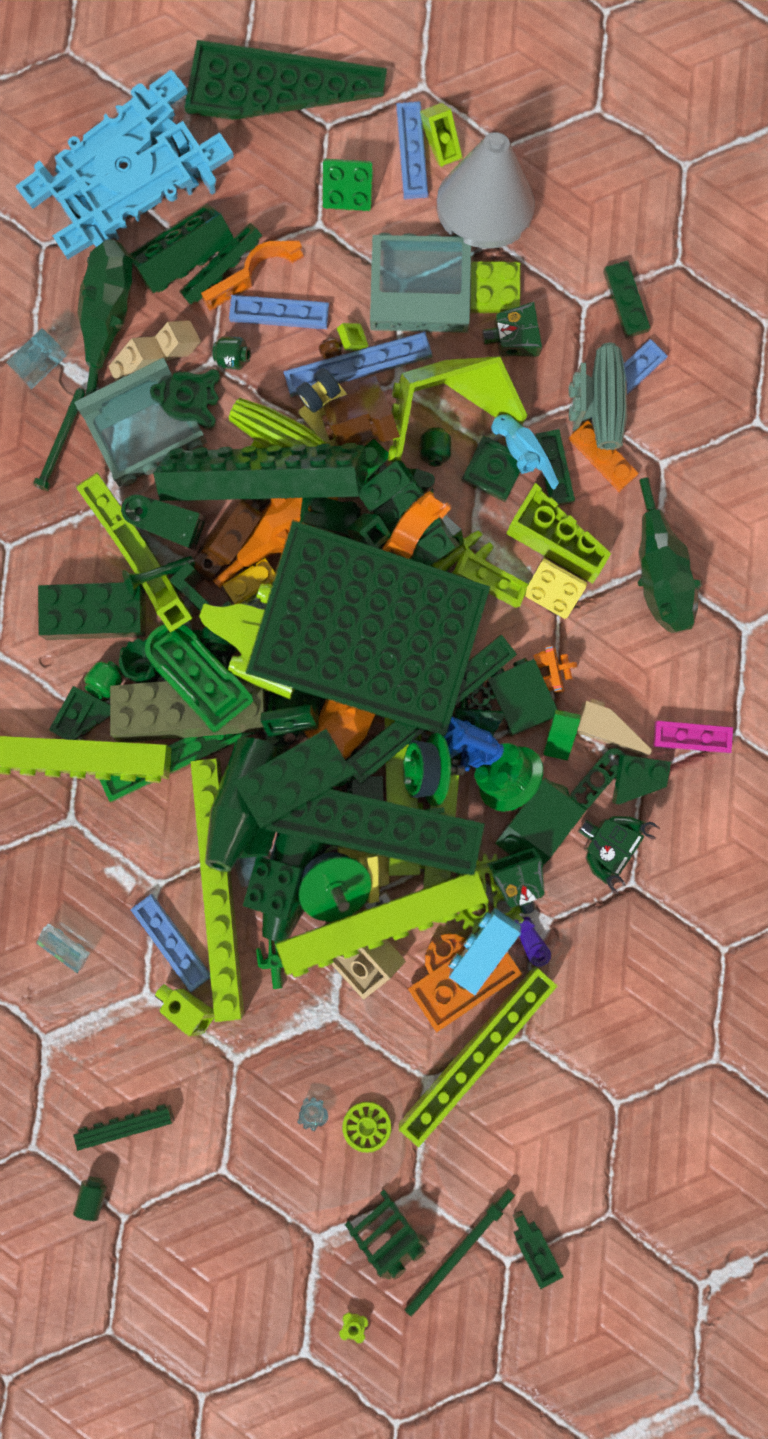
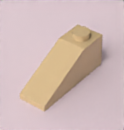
(605, 726)

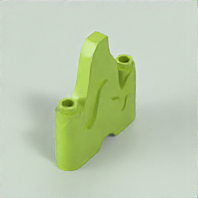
(239, 627)

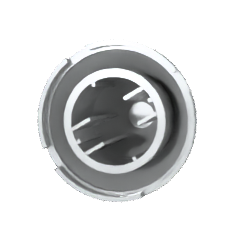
(487, 196)

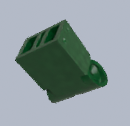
(164, 520)

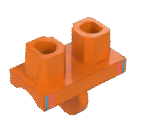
(549, 658)

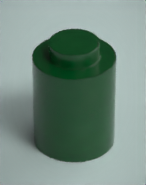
(90, 1199)

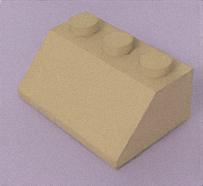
(369, 968)

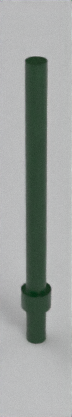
(493, 1213)

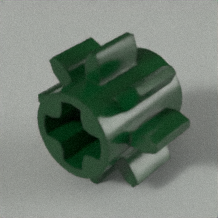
(486, 693)

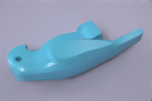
(524, 447)

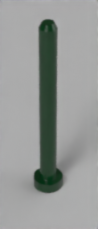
(42, 481)

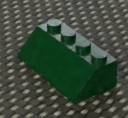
(181, 248)

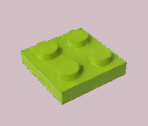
(494, 286)

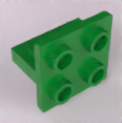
(347, 184)

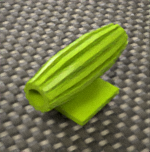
(270, 427)

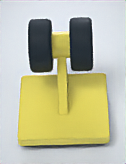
(315, 398)

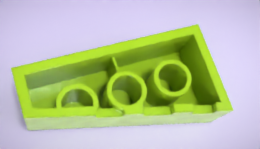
(557, 536)

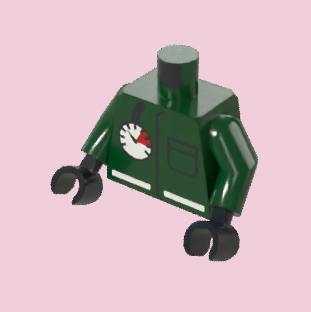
(613, 845)

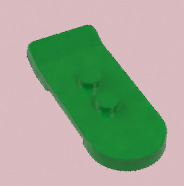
(197, 676)

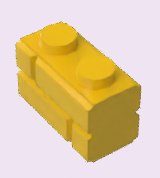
(246, 584)

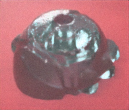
(318, 1119)

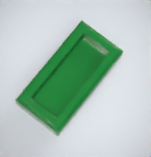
(561, 734)

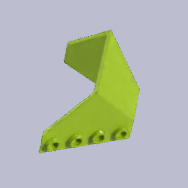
(477, 379)

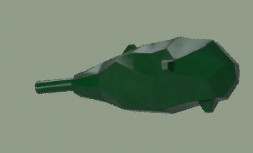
(103, 303)
(665, 570)

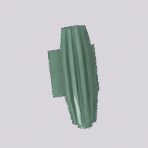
(601, 397)

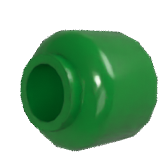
(101, 677)

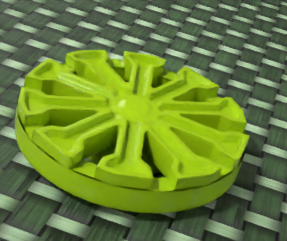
(366, 1127)

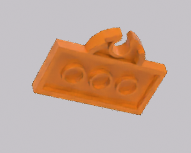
(446, 1000)

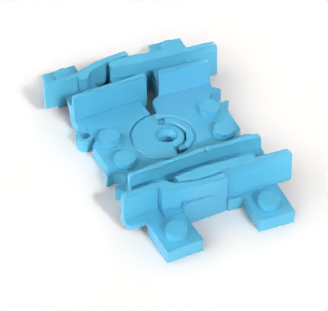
(112, 193)

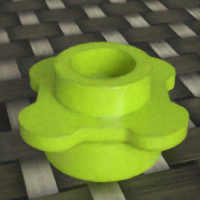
(353, 1320)

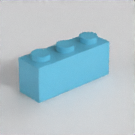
(484, 950)

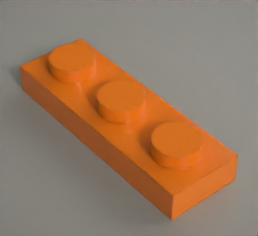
(607, 462)

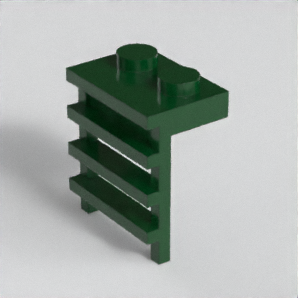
(398, 1250)

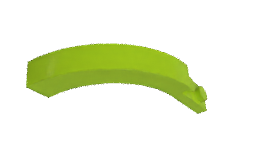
(135, 550)

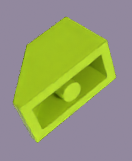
(441, 133)

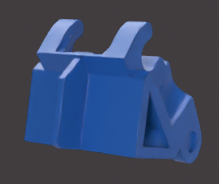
(475, 744)

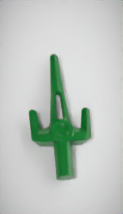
(272, 962)

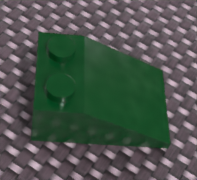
(542, 822)

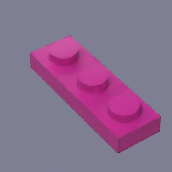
(693, 737)

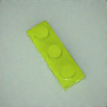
(502, 584)

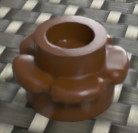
(330, 348)

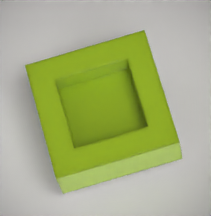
(352, 336)

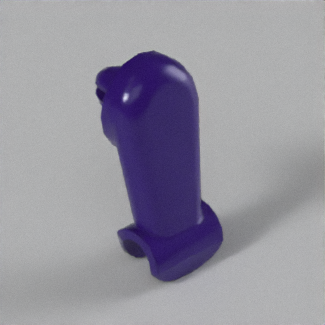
(534, 946)

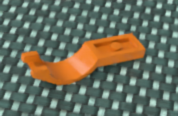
(241, 280)
(414, 523)

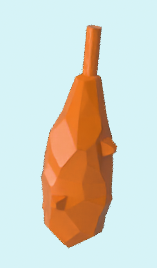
(267, 536)
(345, 725)

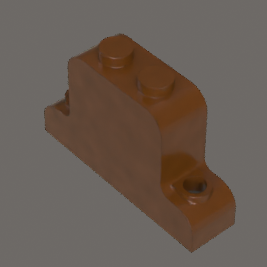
(360, 415)
(227, 536)

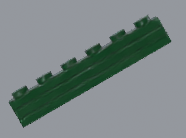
(124, 1127)

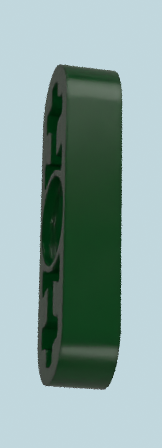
(604, 760)

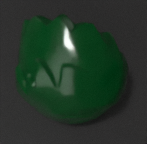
(135, 663)

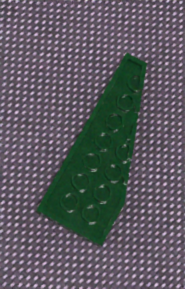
(255, 82)

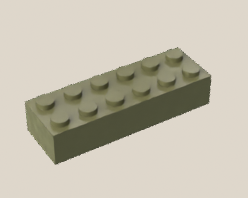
(159, 713)

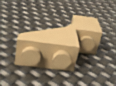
(172, 341)

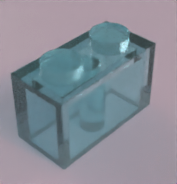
(36, 358)

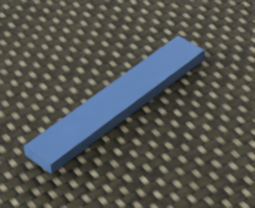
(363, 362)

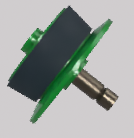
(429, 769)
(333, 887)

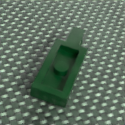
(536, 1252)

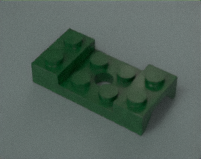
(391, 496)

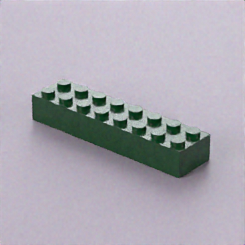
(262, 472)

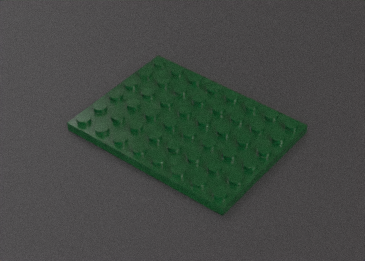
(367, 628)

